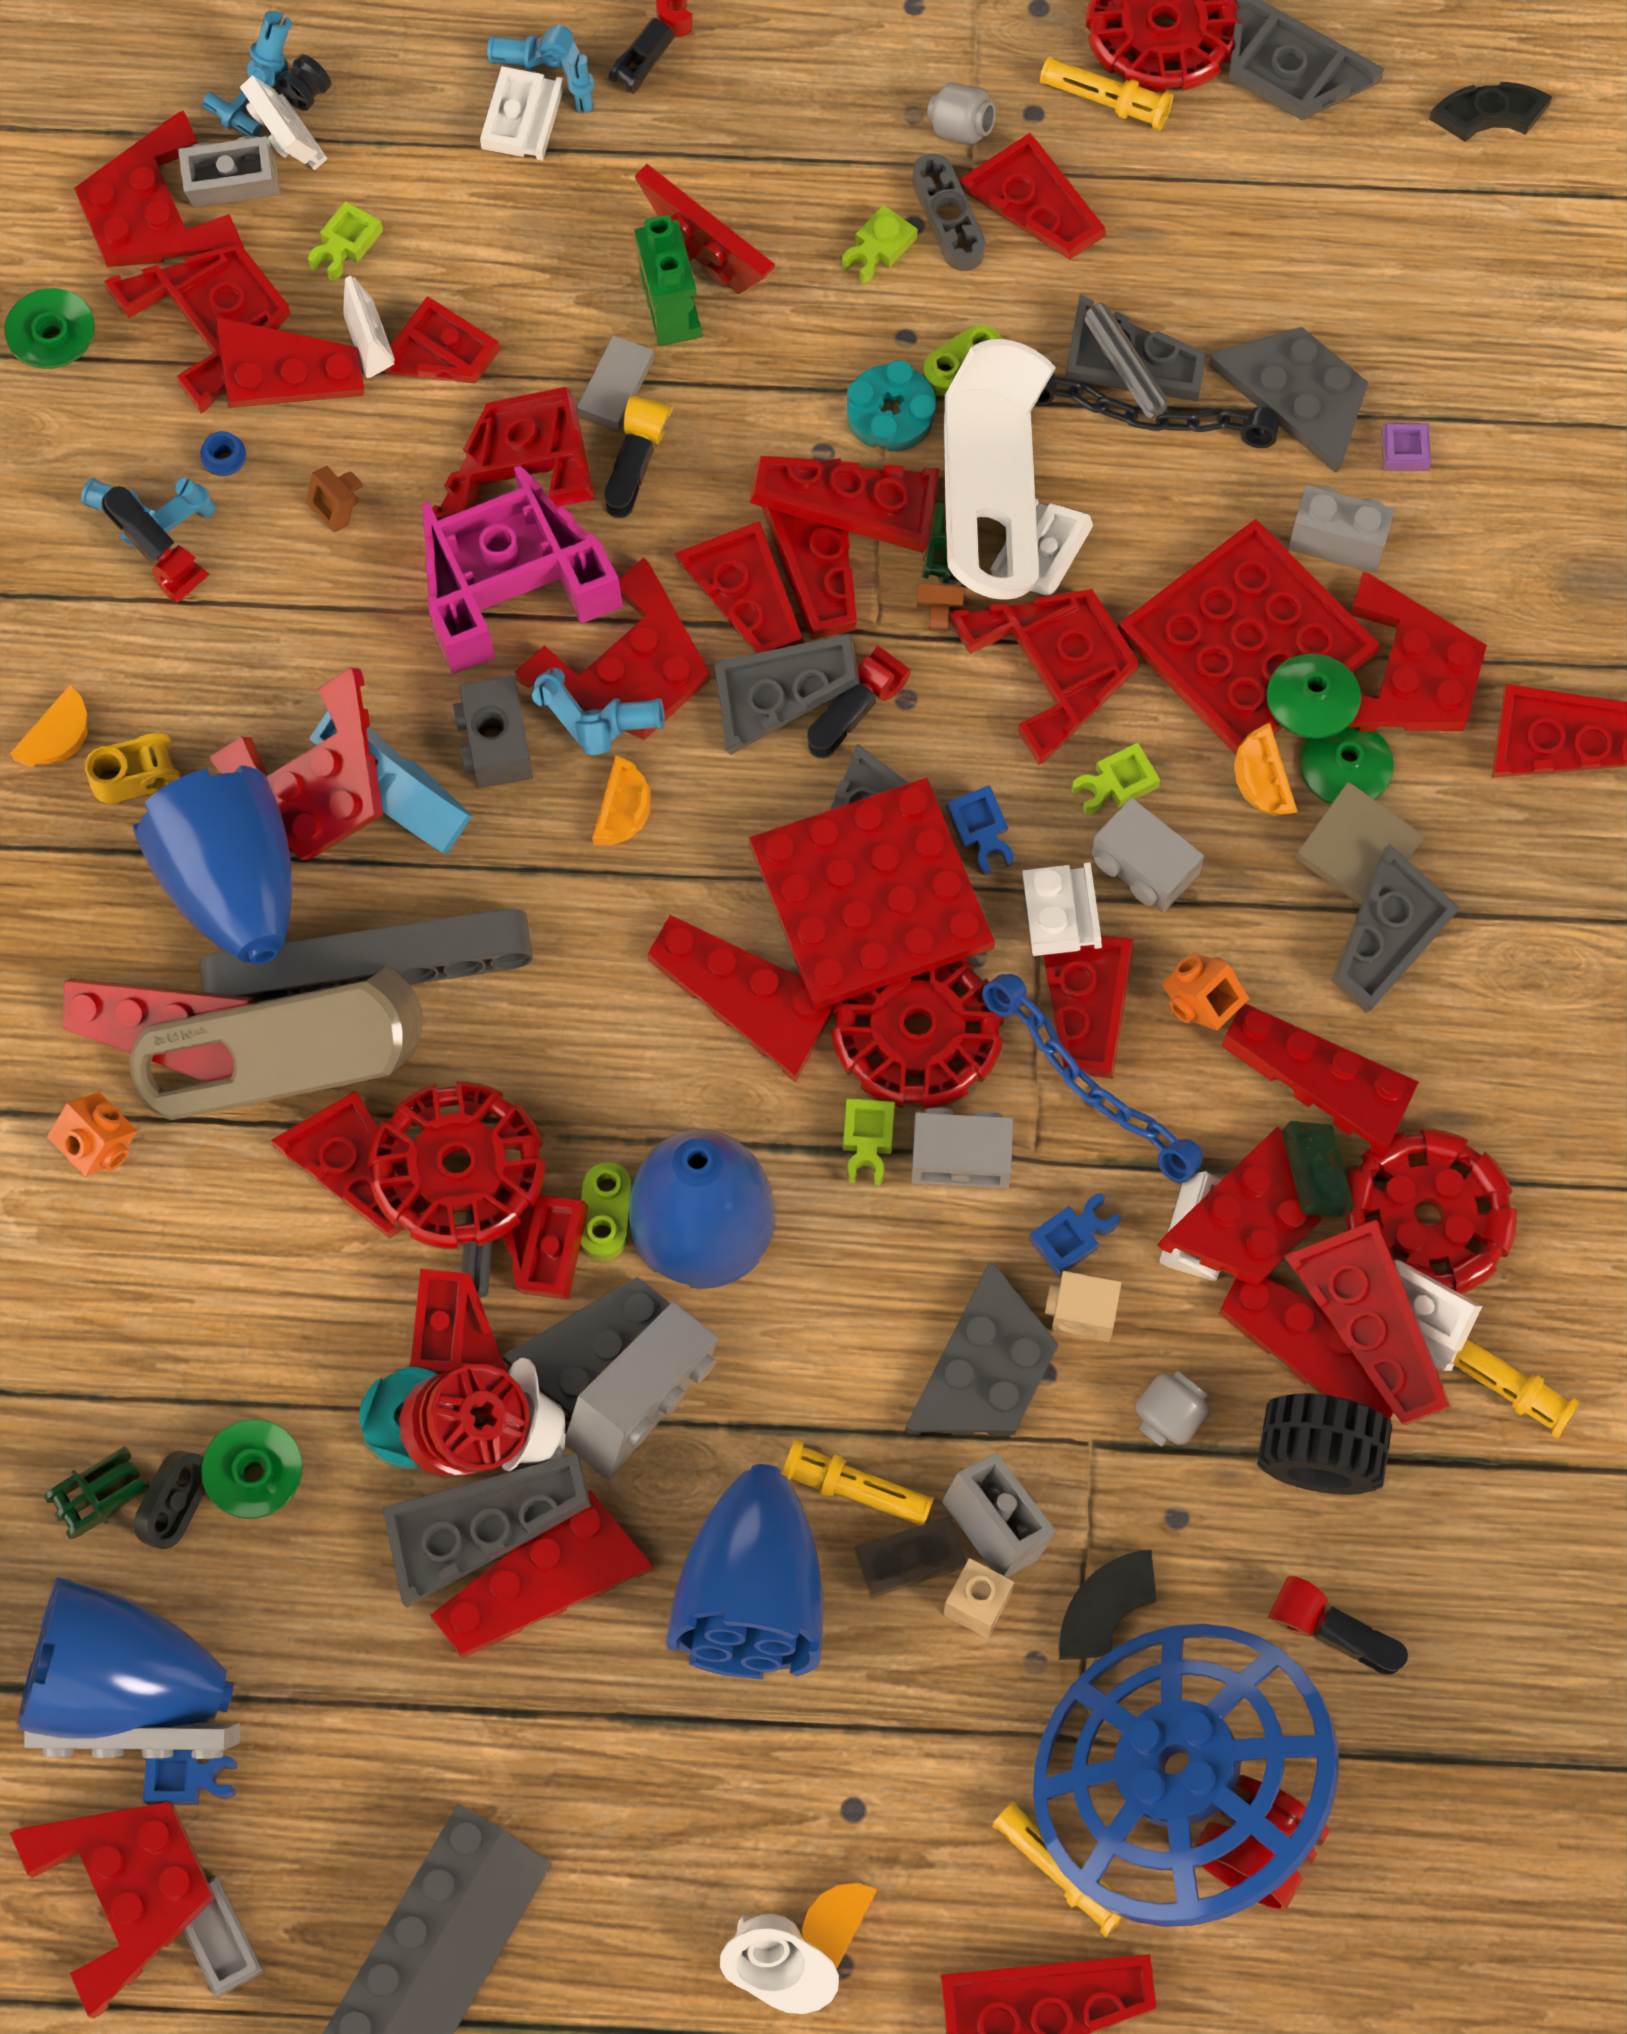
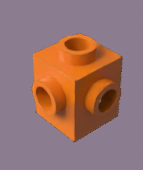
(1204, 991)
(92, 1134)

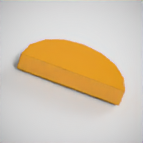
(56, 734)
(1262, 774)
(624, 804)
(836, 1918)

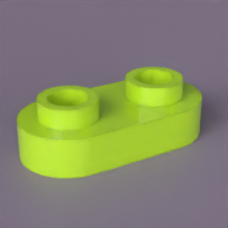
(953, 354)
(607, 1210)

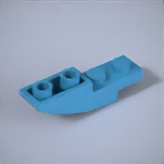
(409, 792)

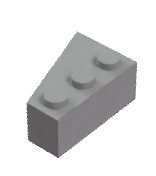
(639, 1389)

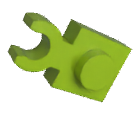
(345, 235)
(880, 239)
(1119, 777)
(868, 1132)

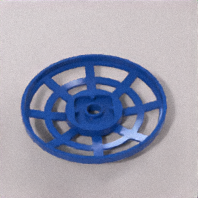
(1195, 1791)

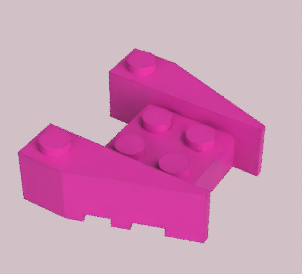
(505, 552)

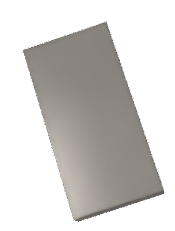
(614, 380)
(222, 1945)

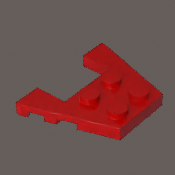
(134, 210)
(206, 287)
(529, 431)
(1071, 650)
(643, 665)
(1429, 666)
(330, 786)
(142, 1878)

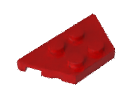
(706, 239)
(1247, 1217)

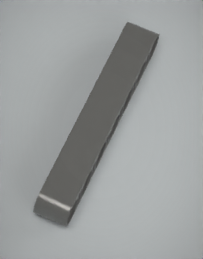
(414, 950)

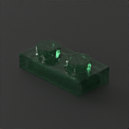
(1317, 1169)

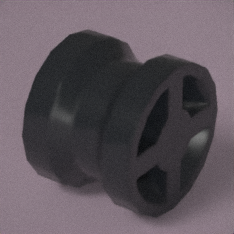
(303, 82)

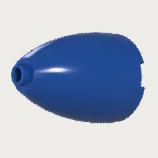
(223, 859)
(701, 1209)
(751, 1583)
(115, 1669)

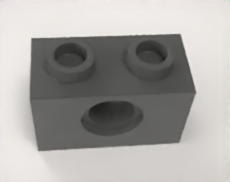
(501, 757)

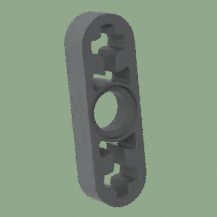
(943, 229)

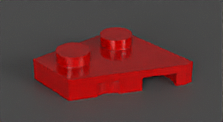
(441, 346)
(546, 1245)
(451, 1324)

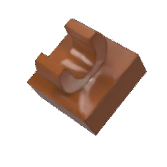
(333, 496)
(939, 601)

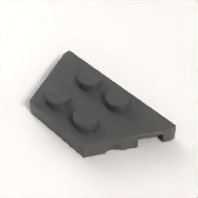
(1294, 63)
(1302, 384)
(987, 1365)

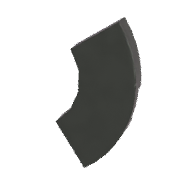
(1489, 107)
(1103, 1603)

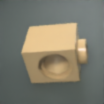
(1084, 1306)
(978, 1598)

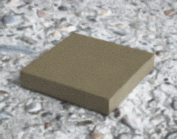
(1352, 839)

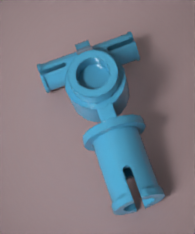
(554, 50)
(266, 66)
(190, 499)
(595, 727)

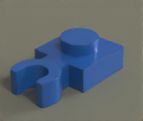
(978, 822)
(1070, 1238)
(182, 1777)

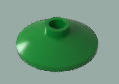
(47, 313)
(1310, 712)
(1328, 772)
(245, 1446)

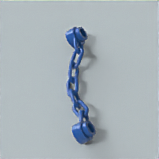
(1177, 1160)

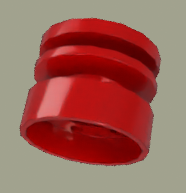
(440, 1428)
(1252, 1854)

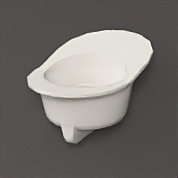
(547, 1420)
(778, 1965)

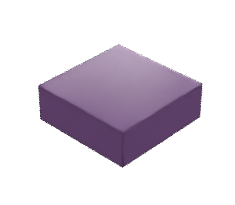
(1406, 447)

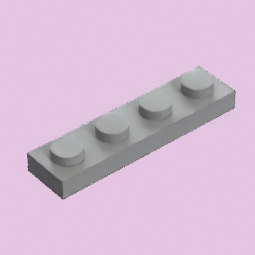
(204, 1739)

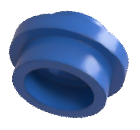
(220, 443)

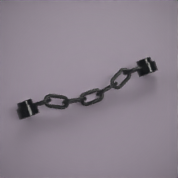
(1258, 426)

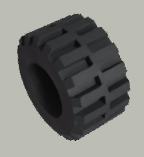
(1325, 1443)

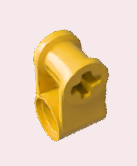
(135, 768)

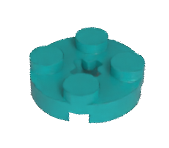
(891, 383)
(380, 1412)

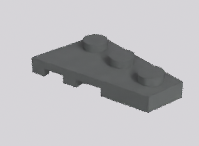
(1171, 362)

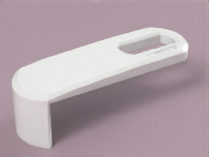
(992, 462)

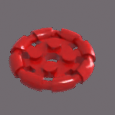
(1158, 45)
(921, 1053)
(463, 1191)
(1445, 1191)

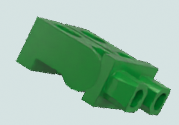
(667, 280)

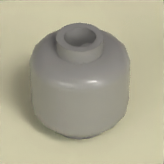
(961, 113)
(1171, 1409)

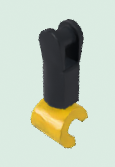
(642, 430)

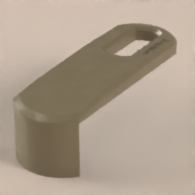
(287, 1045)

